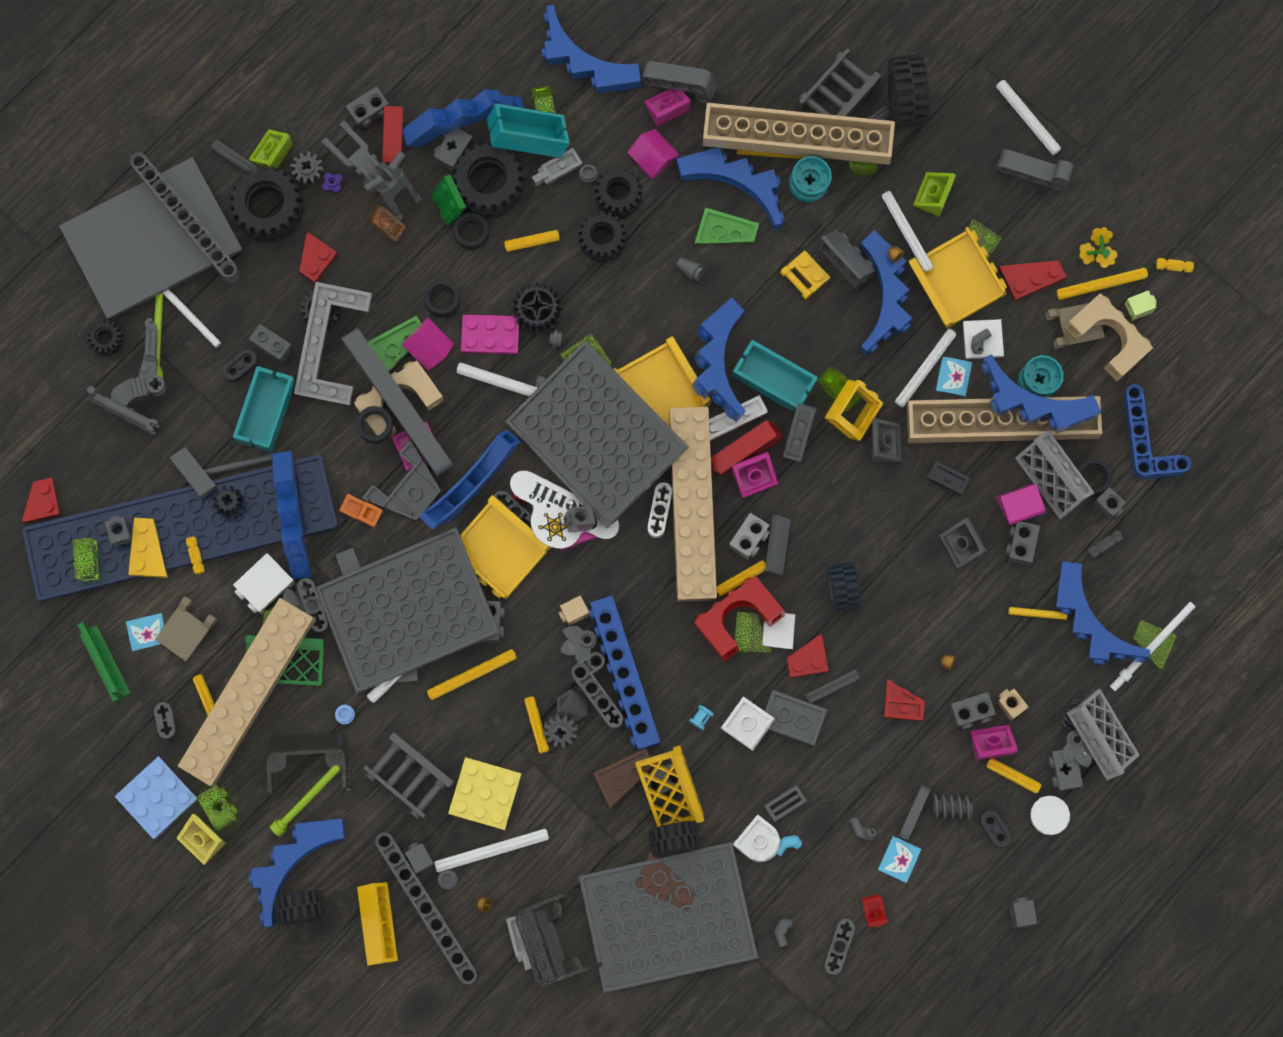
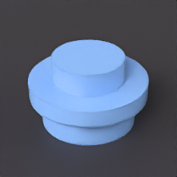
(344, 714)

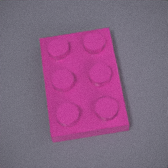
(490, 334)

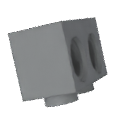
(746, 534)

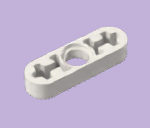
(657, 495)

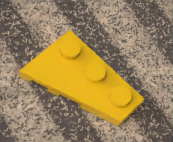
(146, 553)

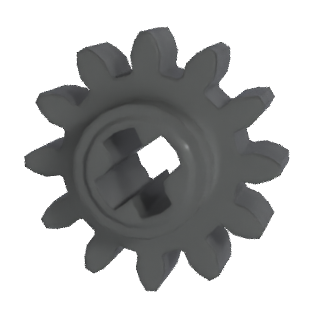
(307, 174)
(567, 727)

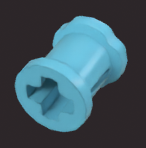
(701, 717)

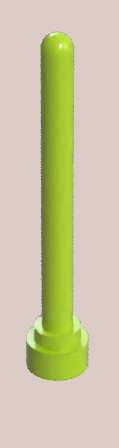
(158, 321)
(279, 826)

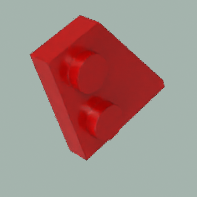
(315, 258)
(808, 659)
(902, 704)

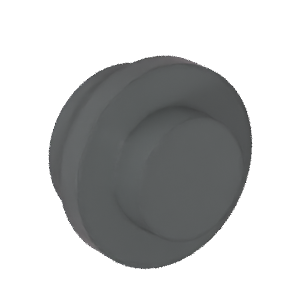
(588, 173)
(556, 339)
(447, 879)

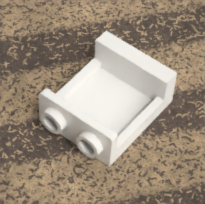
(263, 584)

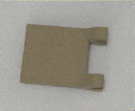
(1064, 316)
(184, 631)

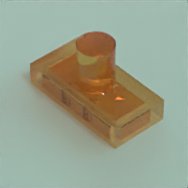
(386, 223)

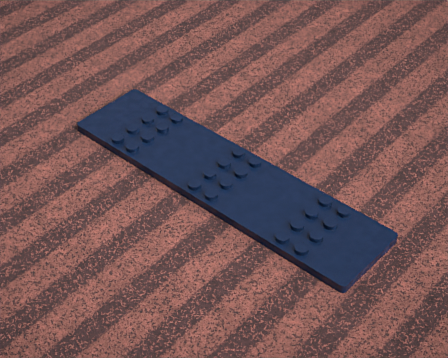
(177, 517)

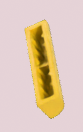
(377, 923)

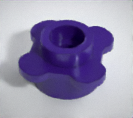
(332, 187)

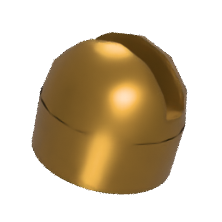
(894, 254)
(947, 661)
(484, 904)

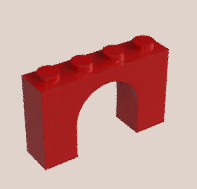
(750, 594)

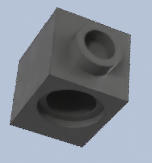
(1110, 495)
(586, 516)
(122, 538)
(419, 857)

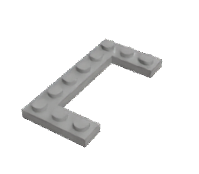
(323, 299)

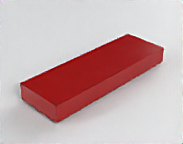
(392, 132)

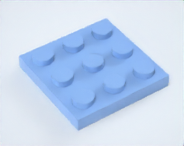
(156, 797)

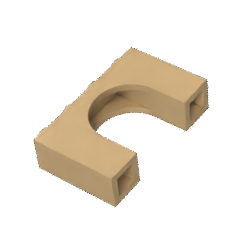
(1102, 312)
(411, 378)

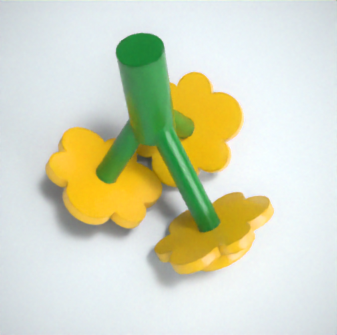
(1105, 255)

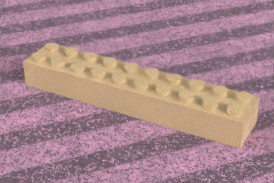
(798, 133)
(976, 422)
(693, 507)
(246, 692)

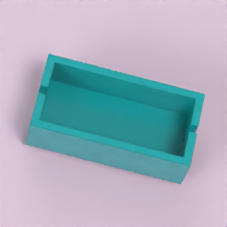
(528, 130)
(774, 376)
(264, 409)

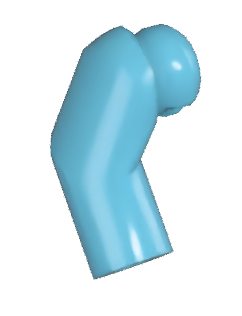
(787, 842)

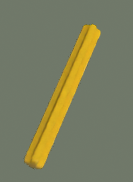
(1102, 283)
(471, 674)

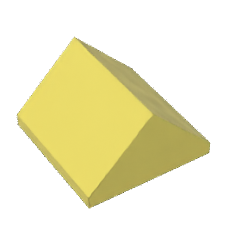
(200, 839)

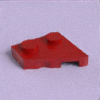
(41, 501)

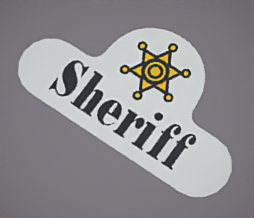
(550, 506)

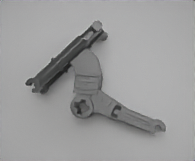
(376, 175)
(136, 388)

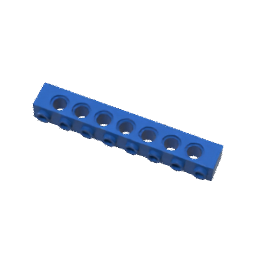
(607, 607)

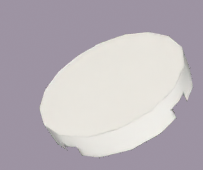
(1050, 815)

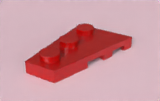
(1031, 277)

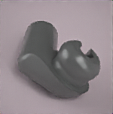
(977, 341)
(860, 831)
(780, 931)

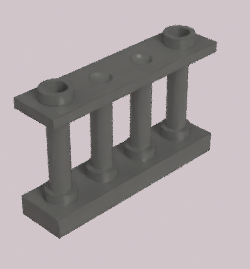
(858, 95)
(426, 770)

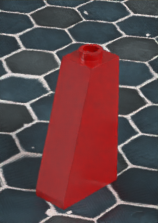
(747, 447)

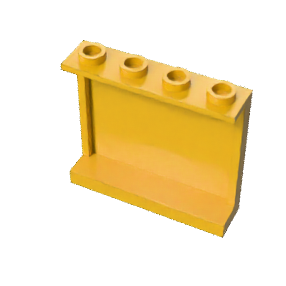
(959, 278)
(663, 380)
(502, 548)

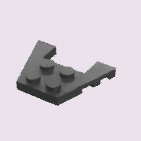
(414, 492)

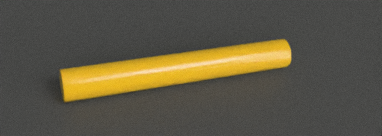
(1037, 613)

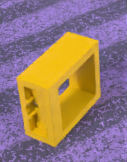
(866, 416)

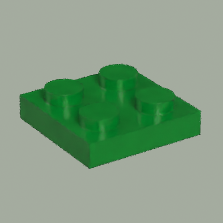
(448, 200)

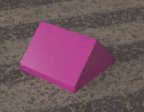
(667, 106)
(652, 153)
(428, 344)
(754, 474)
(1021, 503)
(993, 742)

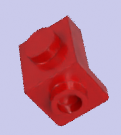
(874, 910)

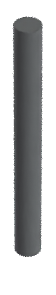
(239, 464)

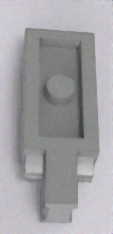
(557, 168)
(517, 942)

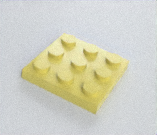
(485, 793)

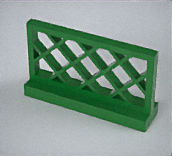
(307, 644)
(104, 662)

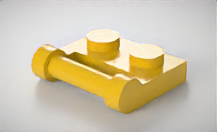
(809, 270)

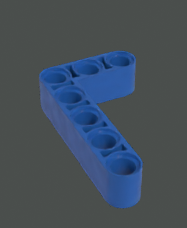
(1144, 441)

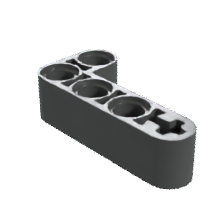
(680, 78)
(1035, 169)
(600, 694)

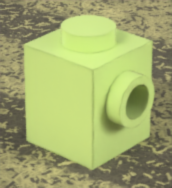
(1140, 305)

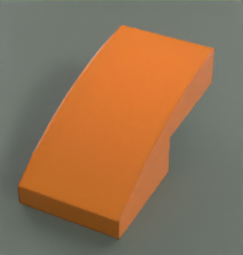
(360, 510)

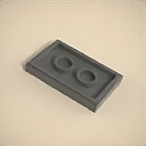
(795, 717)

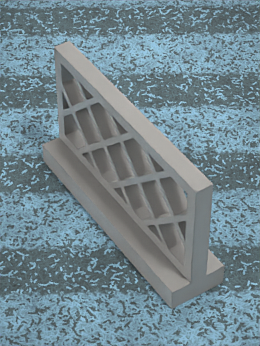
(1062, 467)
(1096, 738)

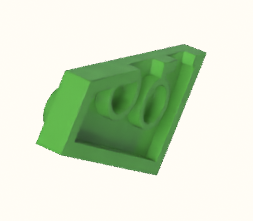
(725, 228)
(388, 345)

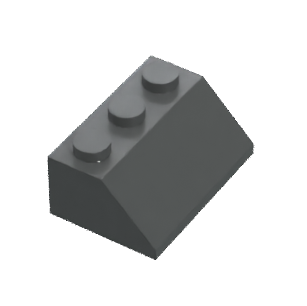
(846, 258)

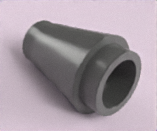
(691, 269)

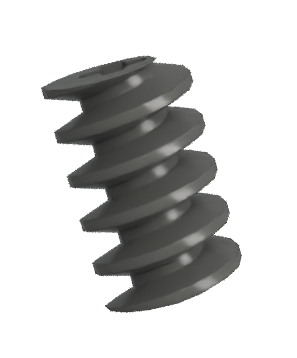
(953, 806)

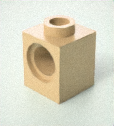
(573, 611)
(1020, 707)

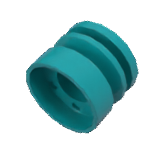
(819, 175)
(1046, 370)

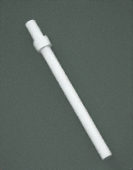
(192, 318)
(1126, 674)

